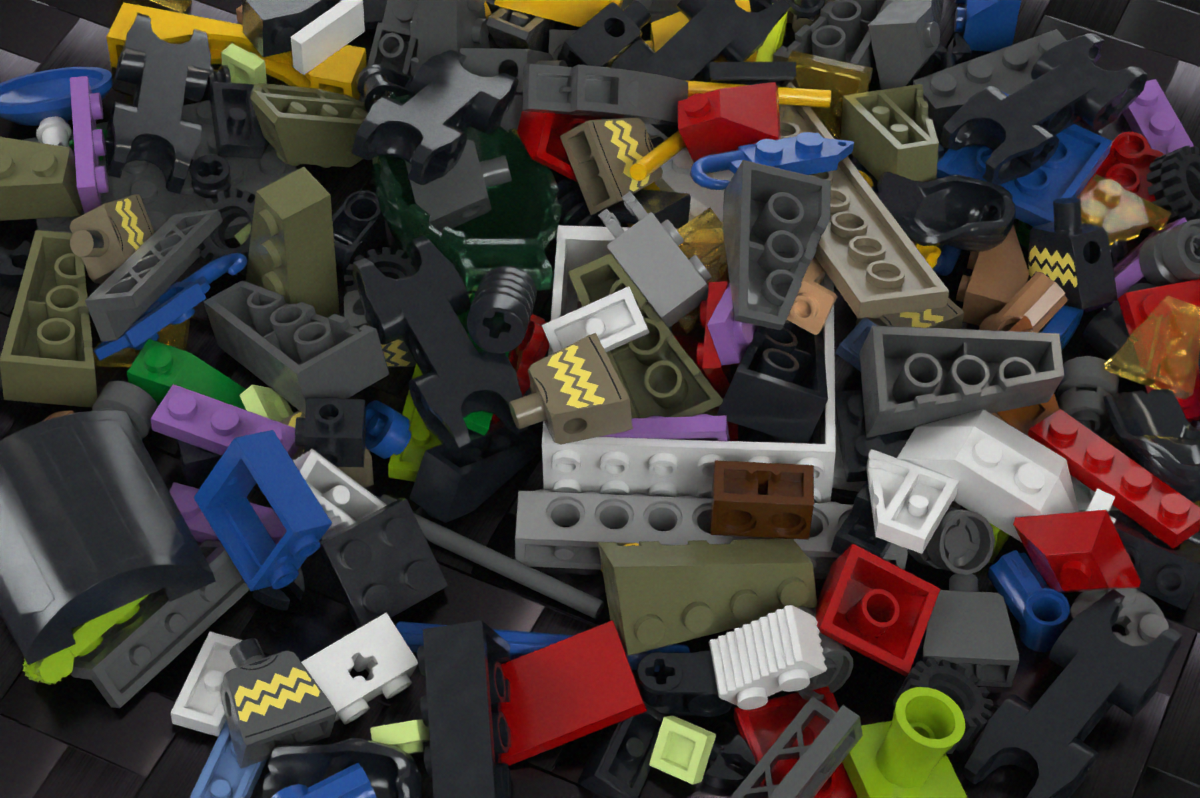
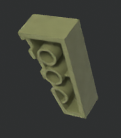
(37, 181)
(295, 243)
(49, 333)
(653, 367)
(700, 588)

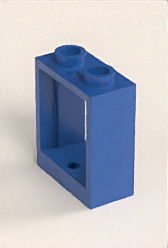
(223, 501)

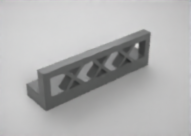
(149, 272)
(159, 631)
(816, 760)

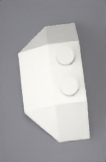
(996, 466)

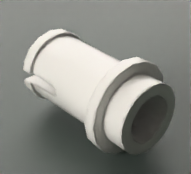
(54, 131)

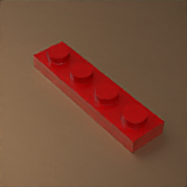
(1106, 468)

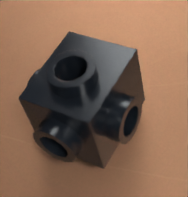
(334, 430)

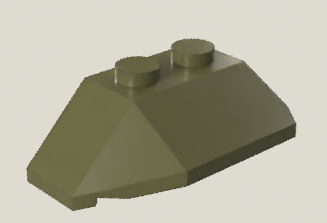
(308, 124)

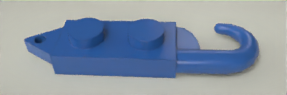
(803, 154)
(173, 305)

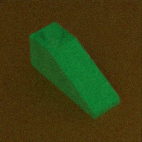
(162, 365)

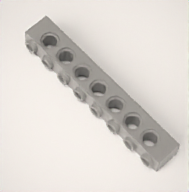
(638, 517)

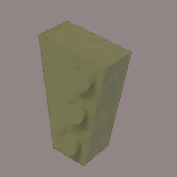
(892, 132)

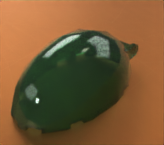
(511, 234)

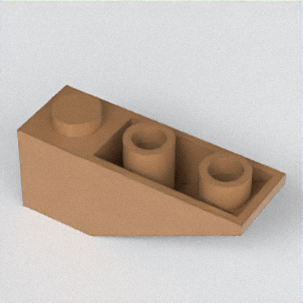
(994, 280)

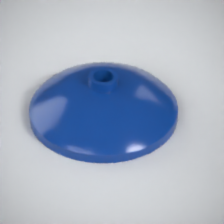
(47, 94)

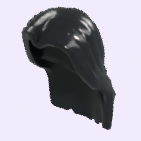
(949, 210)
(1158, 437)
(388, 767)

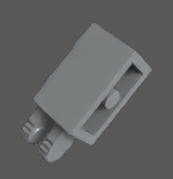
(656, 263)

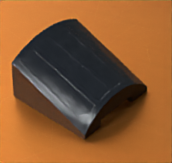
(85, 529)

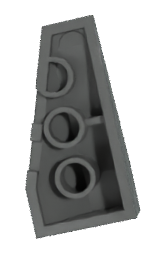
(905, 39)
(770, 238)

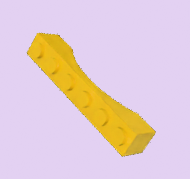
(334, 74)

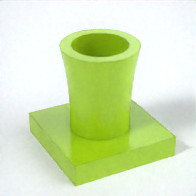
(910, 751)

